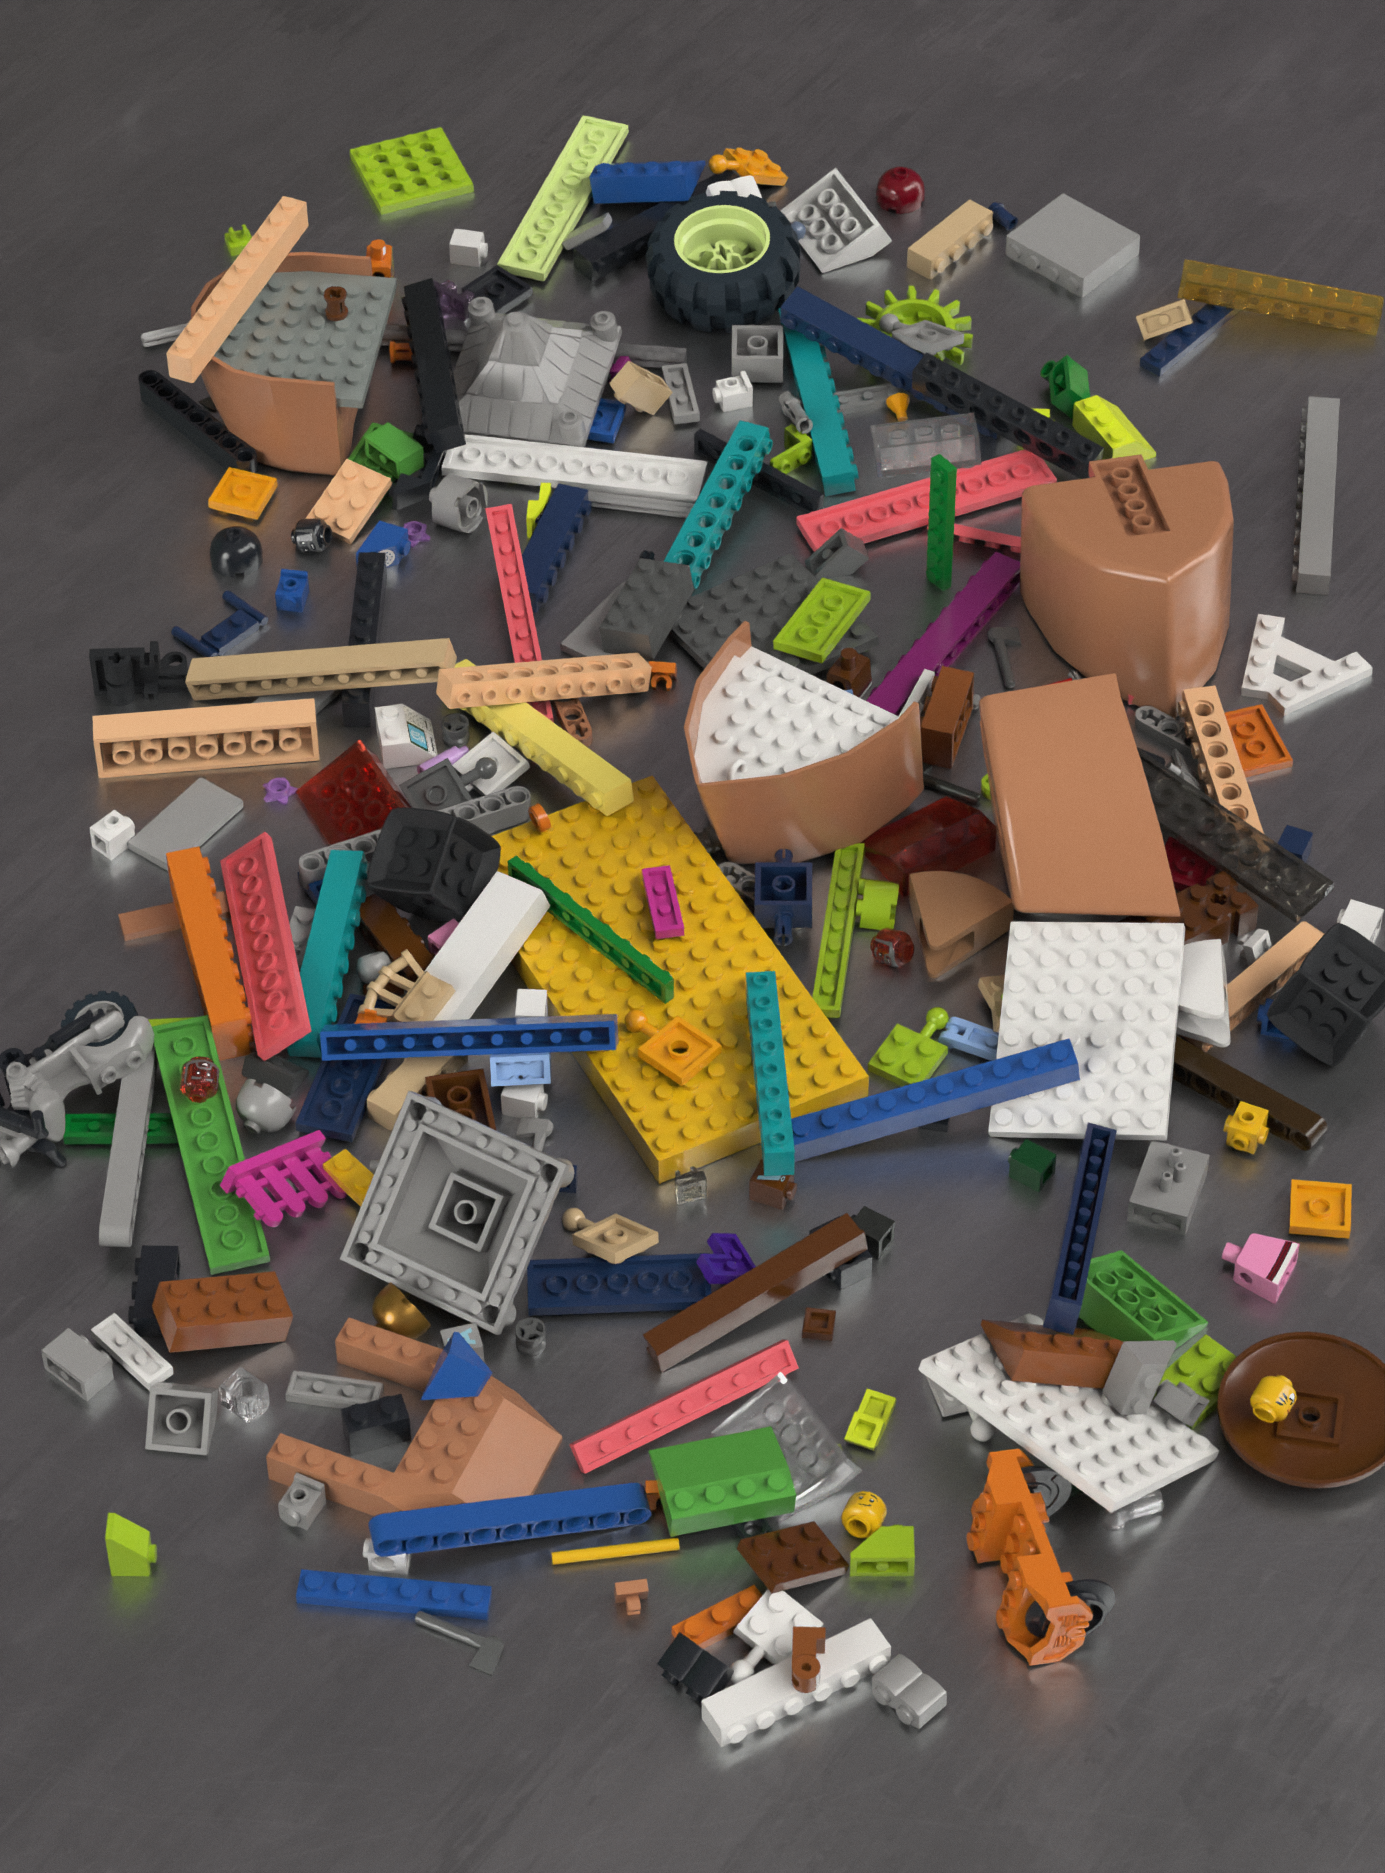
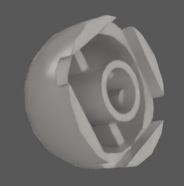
(263, 1108)

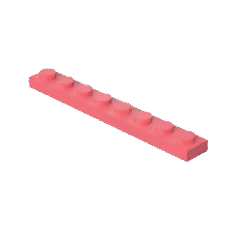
(683, 1406)

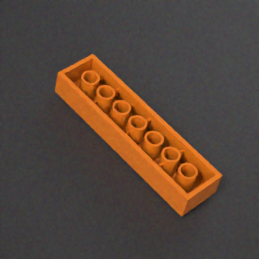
(210, 952)

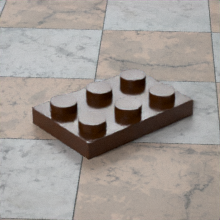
(793, 1557)

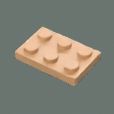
(350, 499)

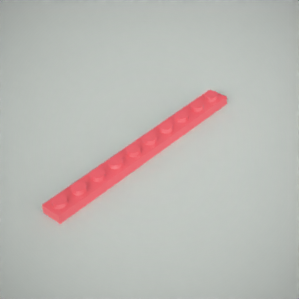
(515, 591)

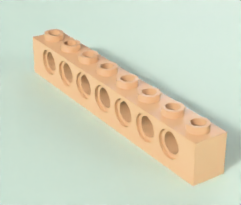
(543, 680)
(1216, 752)

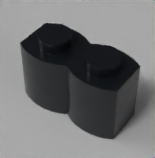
(694, 1668)

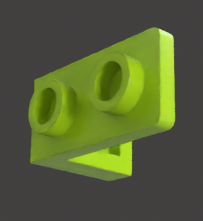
(797, 453)

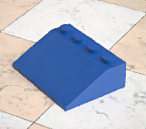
(645, 181)

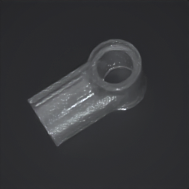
(1139, 1508)

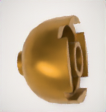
(397, 1314)

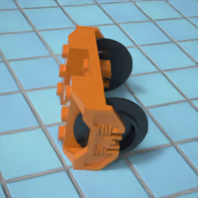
(1041, 1608)

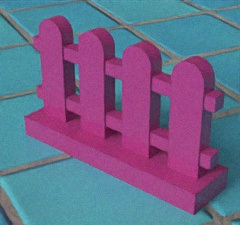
(271, 1171)

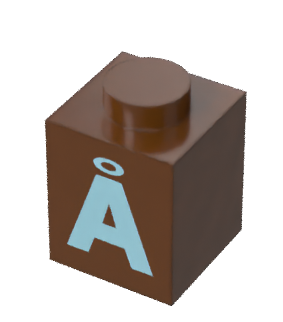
(771, 1190)

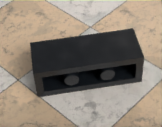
(153, 1266)

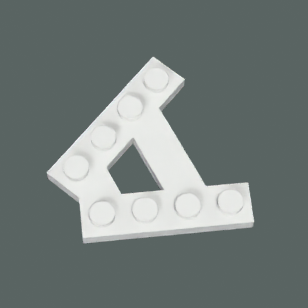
(1320, 673)

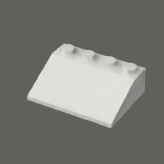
(836, 224)

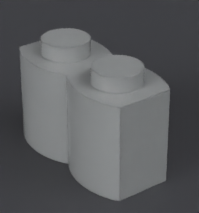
(908, 1691)

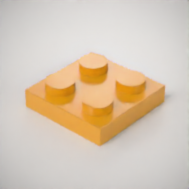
(243, 493)
(1320, 1208)

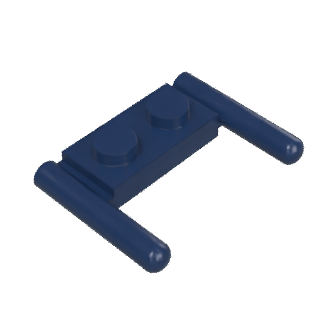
(228, 632)

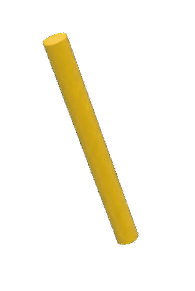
(615, 1551)

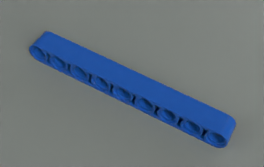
(509, 1519)

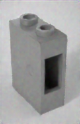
(1168, 1187)

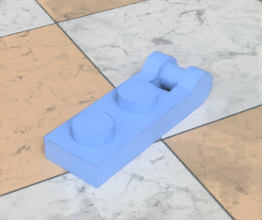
(976, 1038)

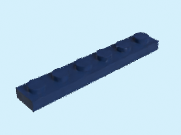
(1186, 338)

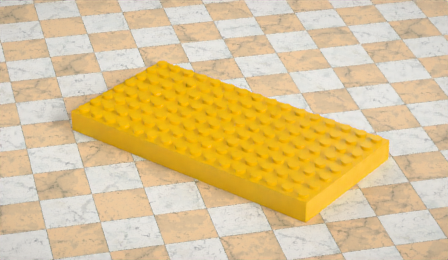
(601, 868)

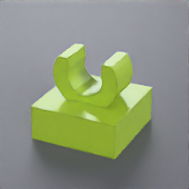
(237, 240)

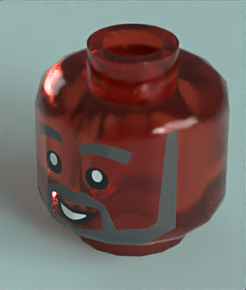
(892, 947)
(199, 1079)

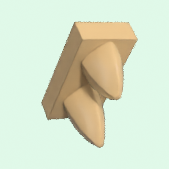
(1164, 319)

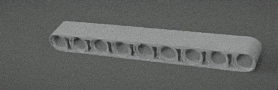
(487, 812)
(127, 1155)

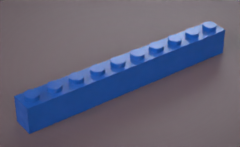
(469, 1037)
(934, 1099)

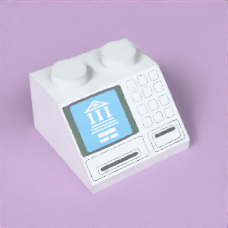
(404, 736)

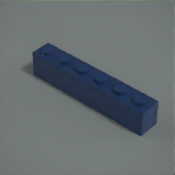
(553, 540)

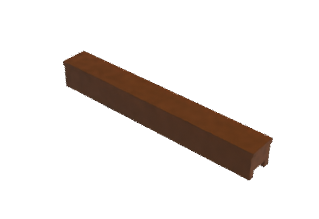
(755, 1292)

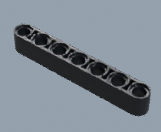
(196, 423)

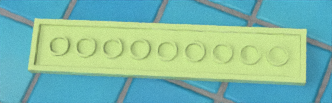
(561, 199)

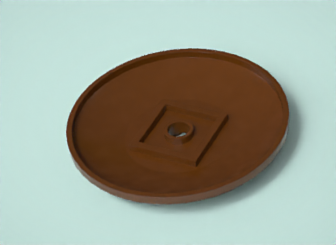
(1333, 1382)

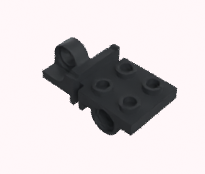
(132, 671)

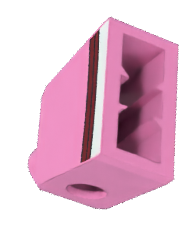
(1262, 1264)

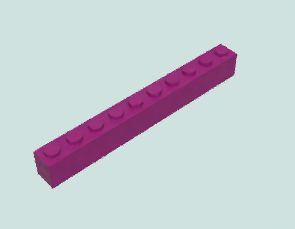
(951, 631)

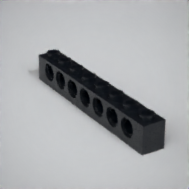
(1005, 416)

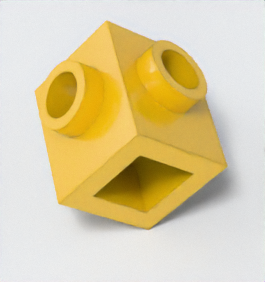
(1247, 1127)

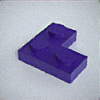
(727, 1262)

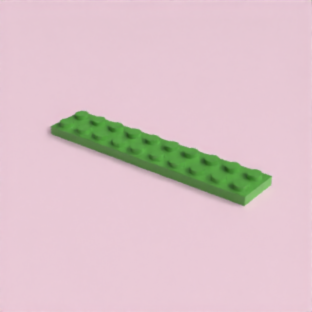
(208, 1148)

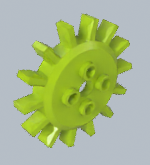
(916, 310)

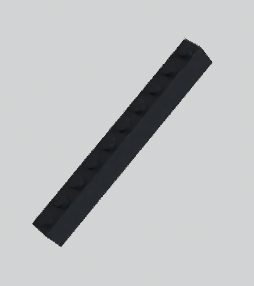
(432, 366)

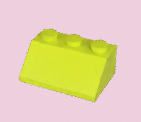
(1109, 428)

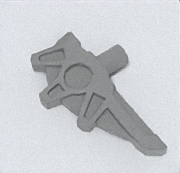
(1183, 770)

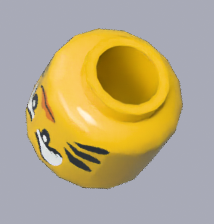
(1273, 1398)

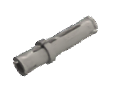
(794, 410)

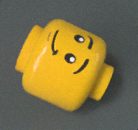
(863, 1514)

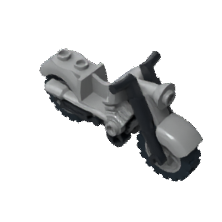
(93, 1048)

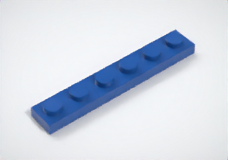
(394, 1594)

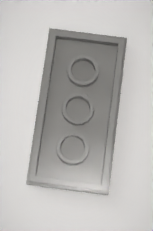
(586, 637)
(186, 822)

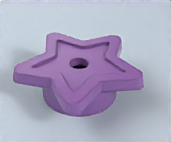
(416, 532)
(278, 790)

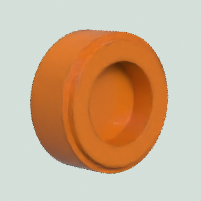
(539, 818)

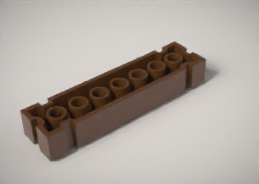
(1210, 911)

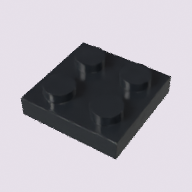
(501, 288)

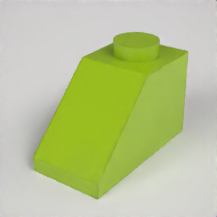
(128, 1547)
(885, 1553)

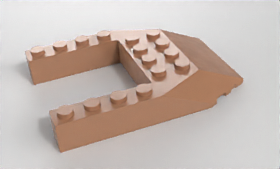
(459, 1455)

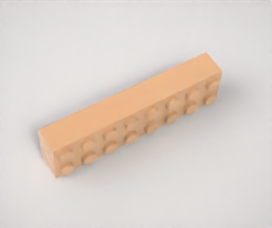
(205, 738)

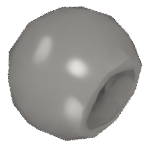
(369, 965)

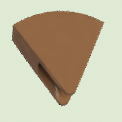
(955, 917)

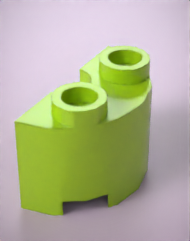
(878, 903)

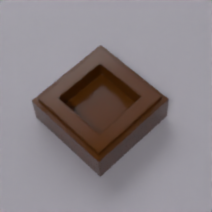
(818, 1324)

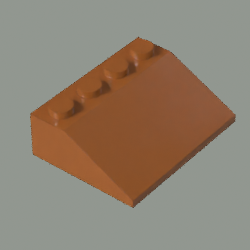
(1053, 1357)

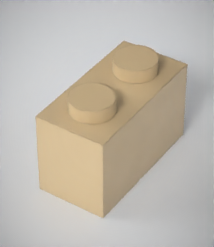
(640, 388)

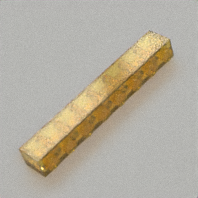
(1280, 297)

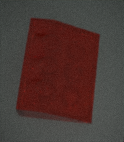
(351, 795)
(931, 839)

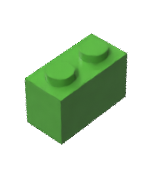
(394, 450)

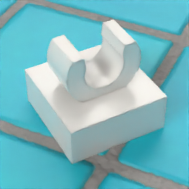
(1254, 945)

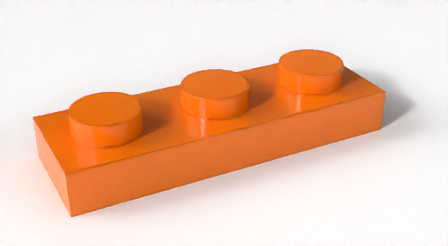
(718, 1620)

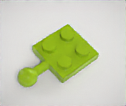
(910, 1055)

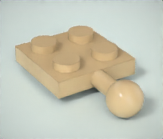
(610, 1238)

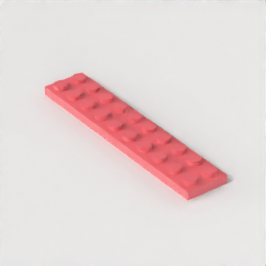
(908, 505)
(265, 947)

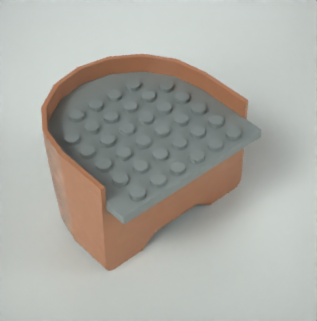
(292, 375)

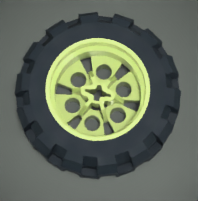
(723, 261)

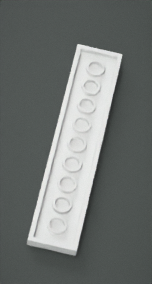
(578, 467)

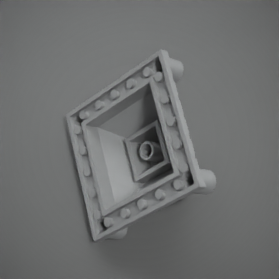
(533, 374)
(455, 1212)

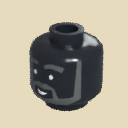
(311, 535)

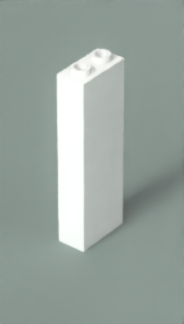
(486, 942)

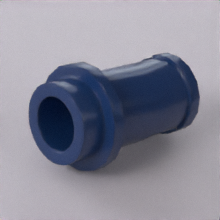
(1002, 216)

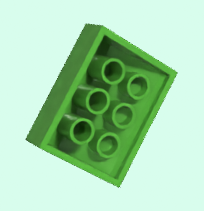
(1134, 1305)
(723, 1481)

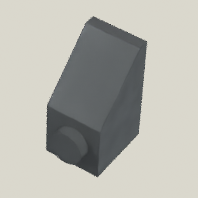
(838, 556)

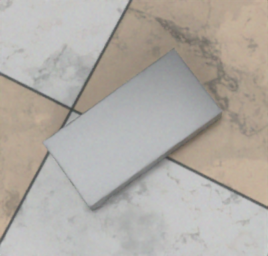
(587, 231)

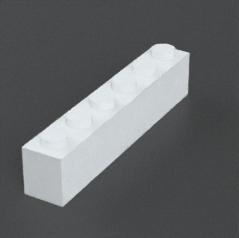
(770, 1693)

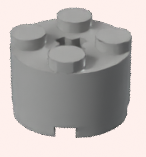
(458, 503)

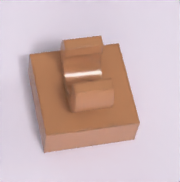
(631, 1593)

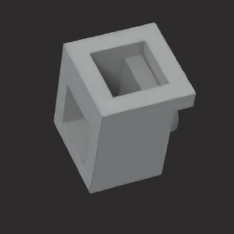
(1180, 1401)
(302, 1502)

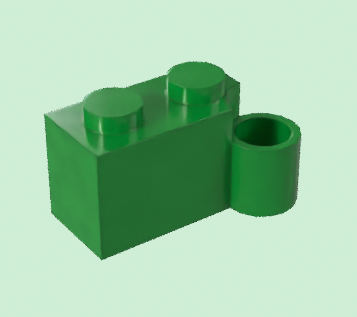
(1067, 383)

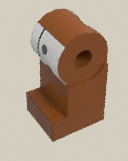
(805, 1666)

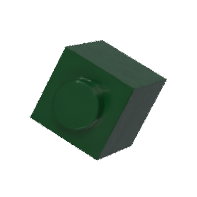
(1032, 1165)

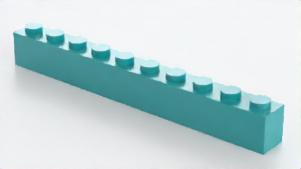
(821, 407)

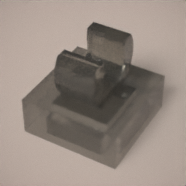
(690, 1186)

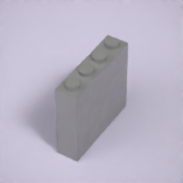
(1072, 245)

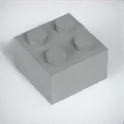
(758, 352)

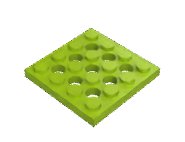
(433, 189)

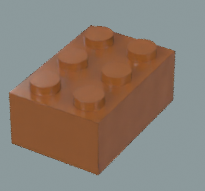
(946, 716)

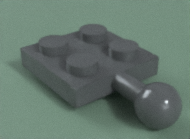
(442, 787)

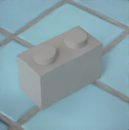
(78, 1364)

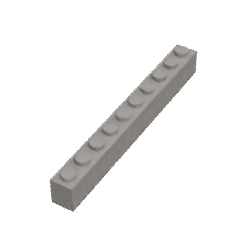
(1317, 496)

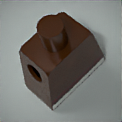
(851, 672)

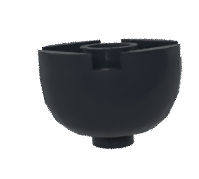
(236, 551)

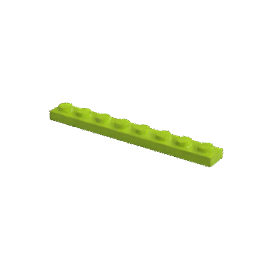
(838, 929)

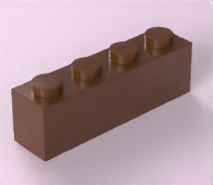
(392, 934)

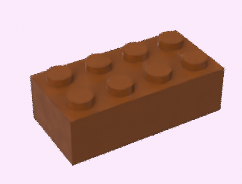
(222, 1311)

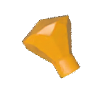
(898, 404)

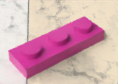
(662, 902)

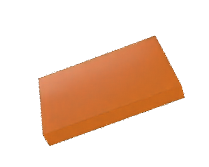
(1257, 741)

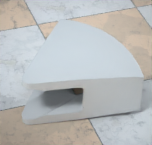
(1204, 994)

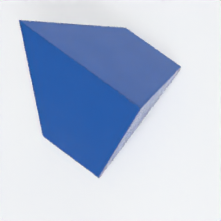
(457, 1372)

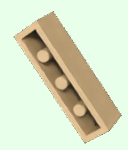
(949, 239)
(387, 1100)

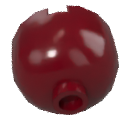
(900, 190)

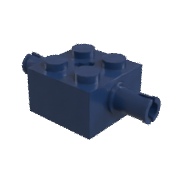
(783, 895)

